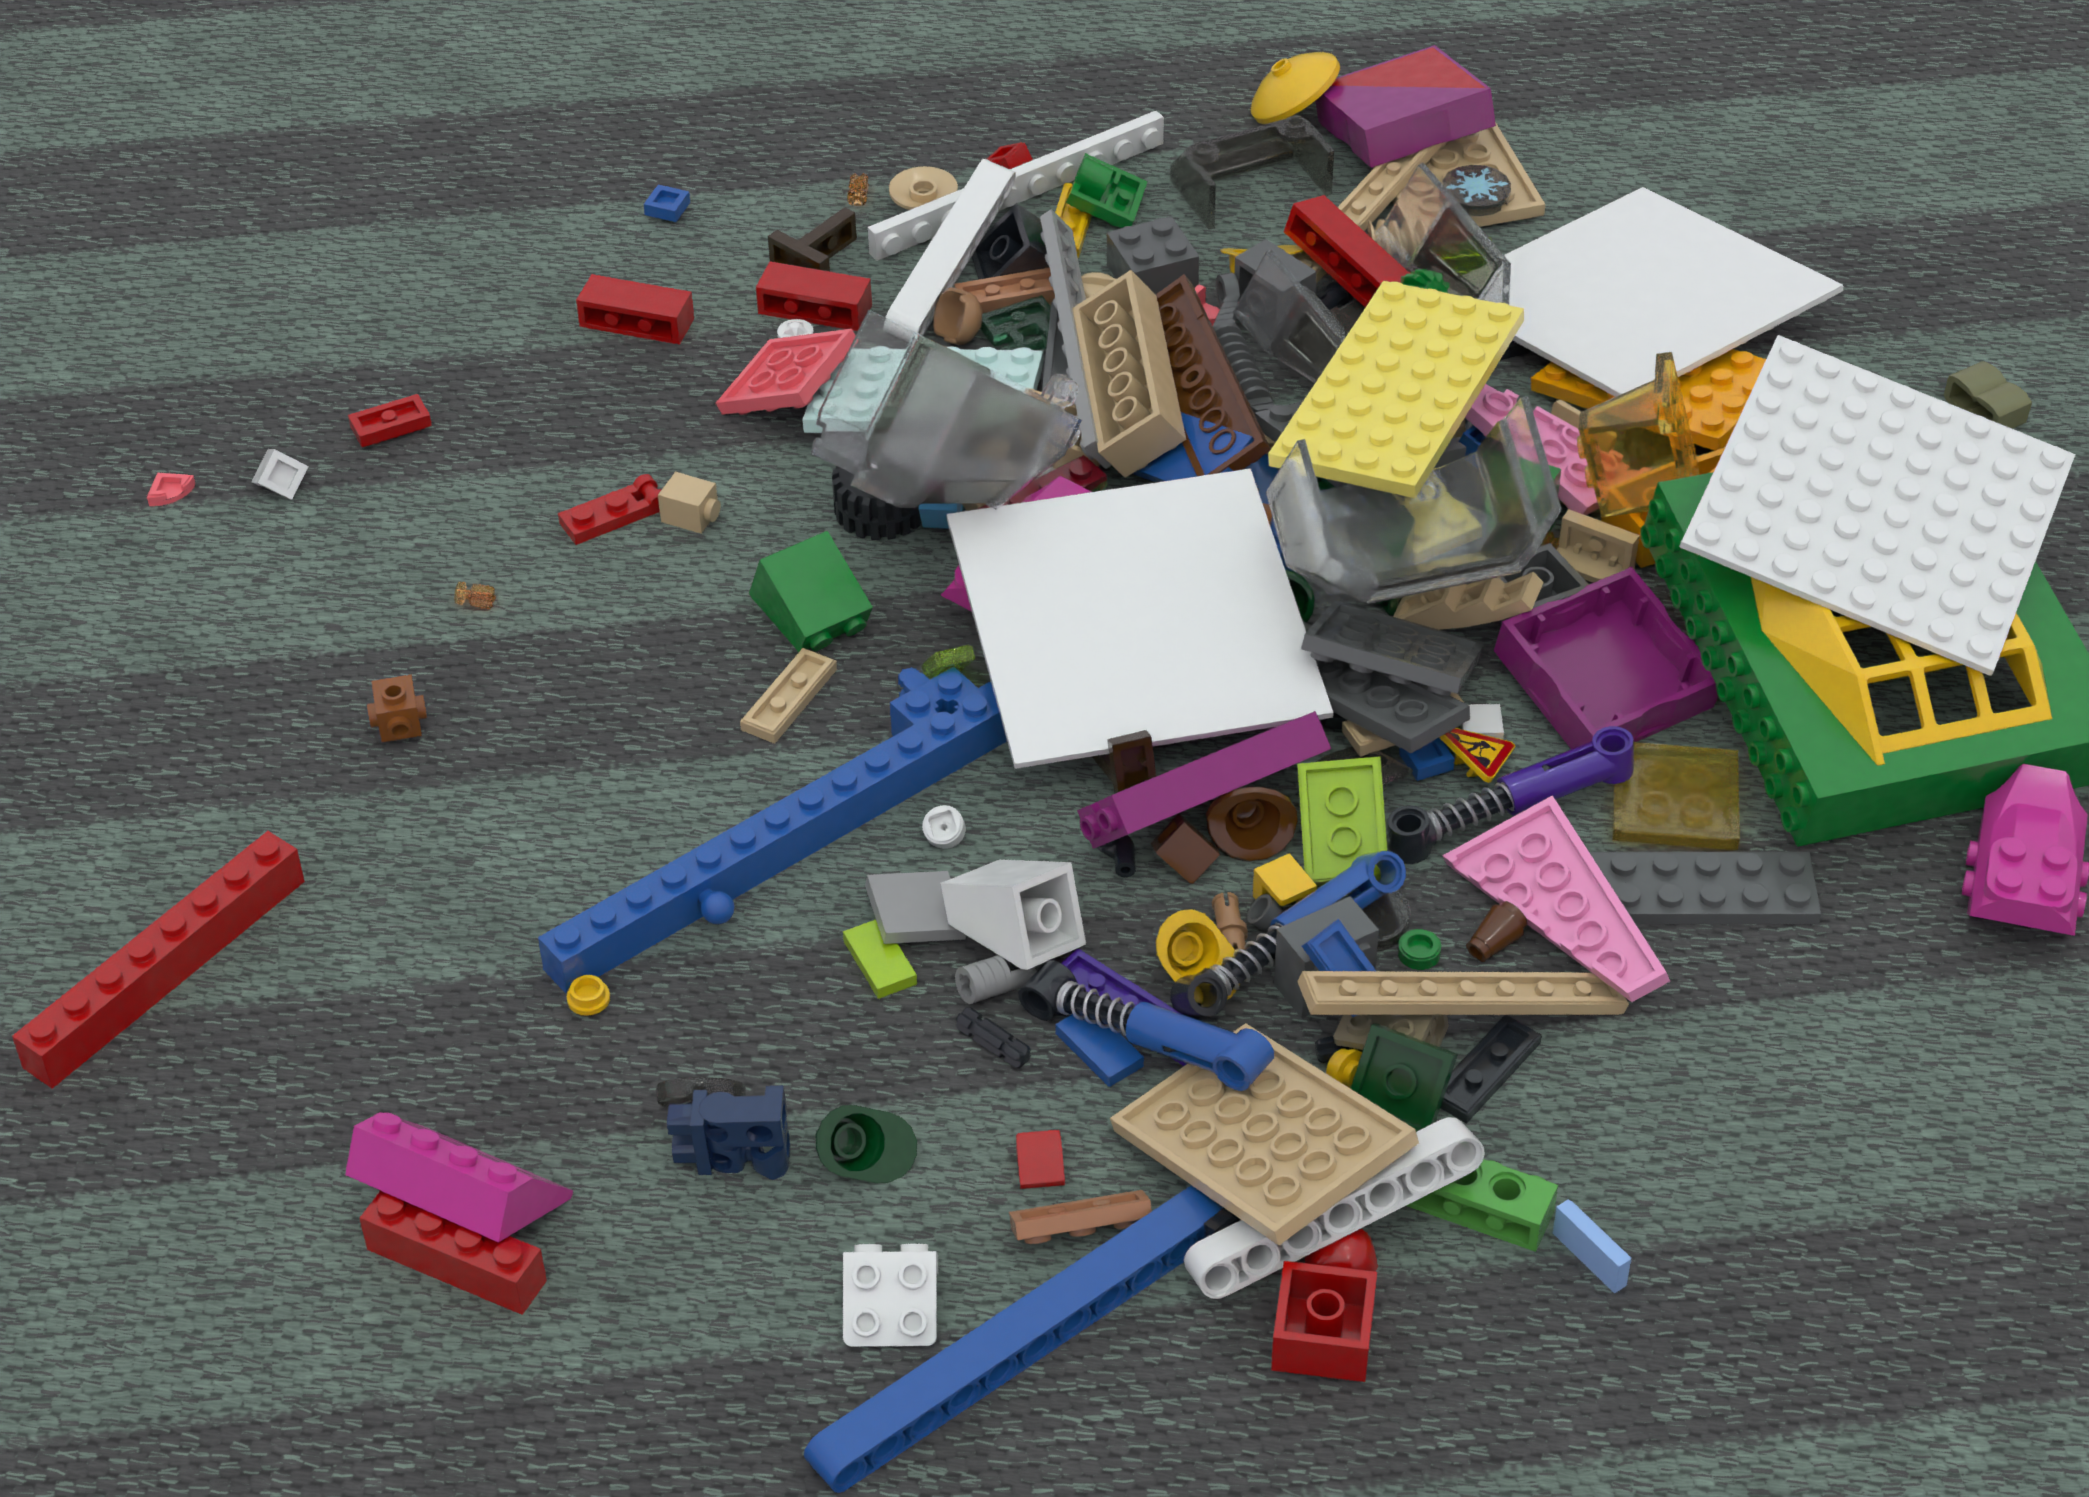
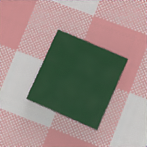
(1404, 1075)

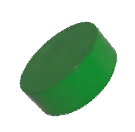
(1419, 949)

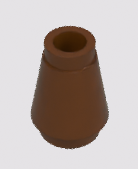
(1497, 930)

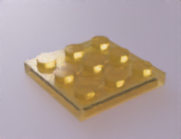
(1679, 797)

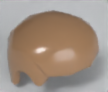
(957, 316)

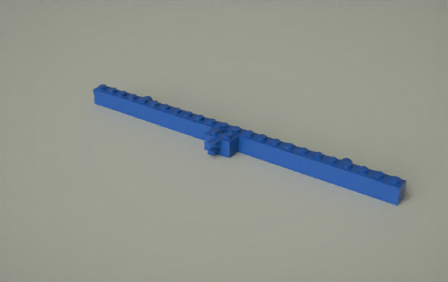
(934, 731)

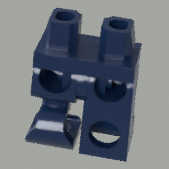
(730, 1130)

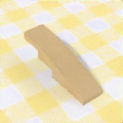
(1471, 603)

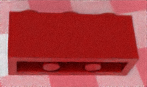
(814, 296)
(635, 309)

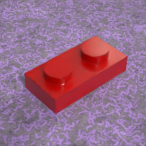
(389, 420)

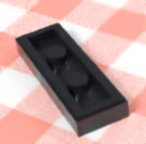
(1488, 1067)

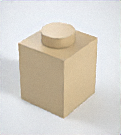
(688, 502)

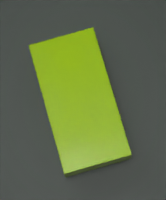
(880, 963)

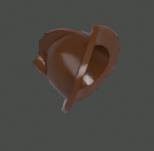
(1251, 823)

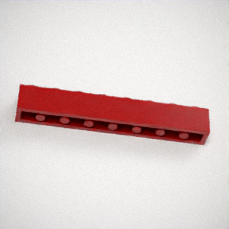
(158, 959)

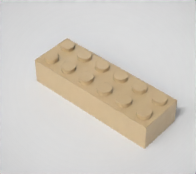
(1128, 374)

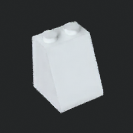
(1017, 909)

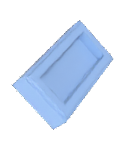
(1591, 1245)

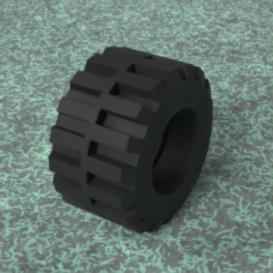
(869, 514)

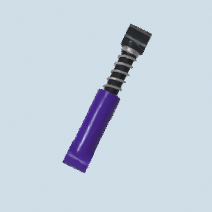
(1604, 759)

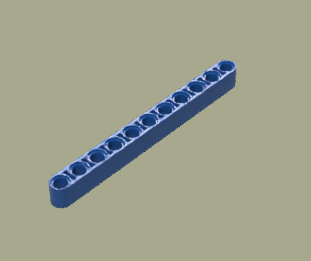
(1009, 1342)

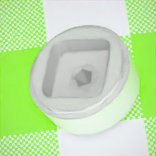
(794, 328)
(944, 827)

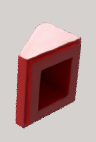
(1011, 155)
(1040, 1159)

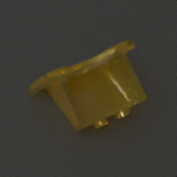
(1637, 442)

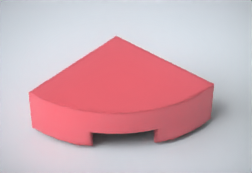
(169, 486)

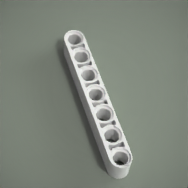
(952, 246)
(1443, 1155)

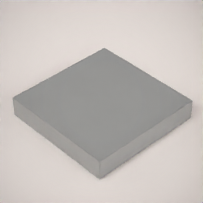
(910, 907)

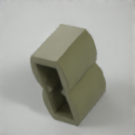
(1988, 394)

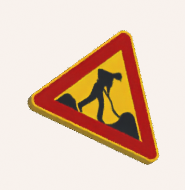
(1480, 752)

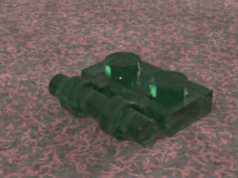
(1016, 322)

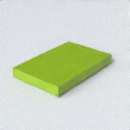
(1341, 815)

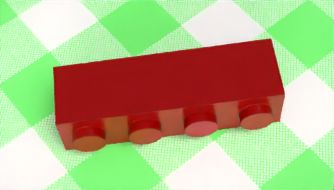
(1341, 248)
(499, 1272)

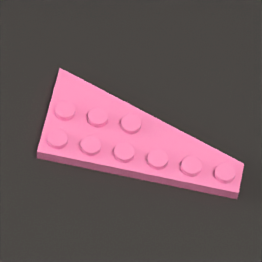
(1558, 441)
(1563, 894)

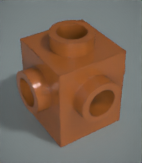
(396, 708)

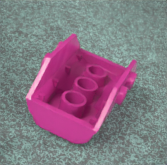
(2030, 853)

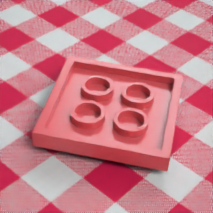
(786, 372)

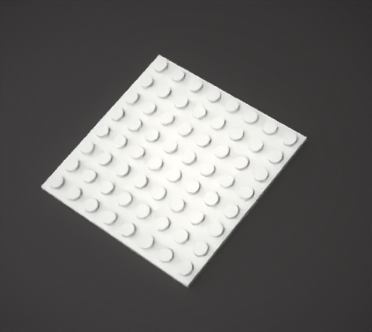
(1650, 283)
(1881, 504)
(1135, 616)

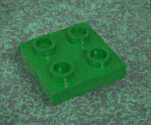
(1106, 192)

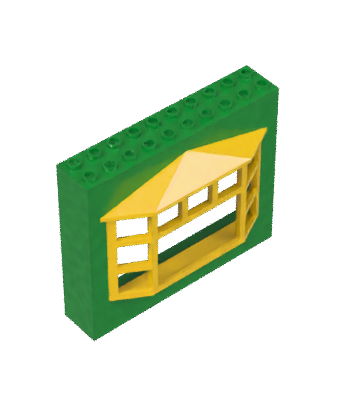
(1810, 708)

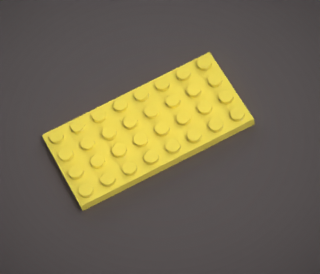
(1399, 387)

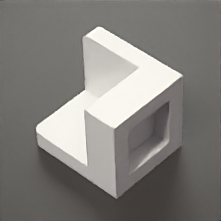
(280, 473)

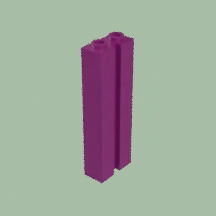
(1202, 780)

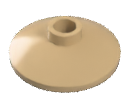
(920, 186)

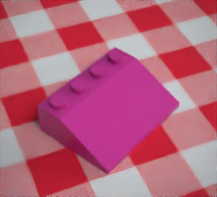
(449, 1177)

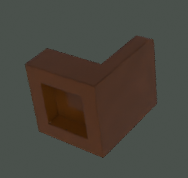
(1185, 849)

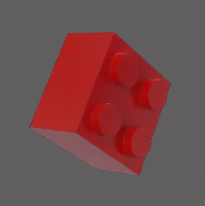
(1324, 1321)

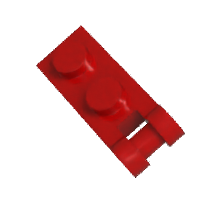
(611, 510)

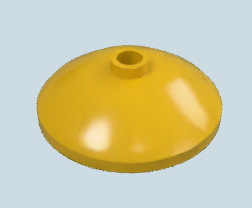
(1293, 85)

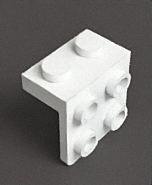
(890, 1296)

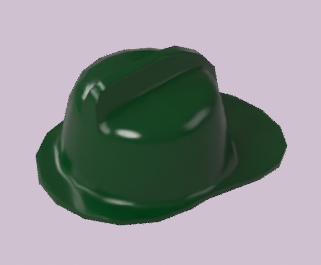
(866, 1144)

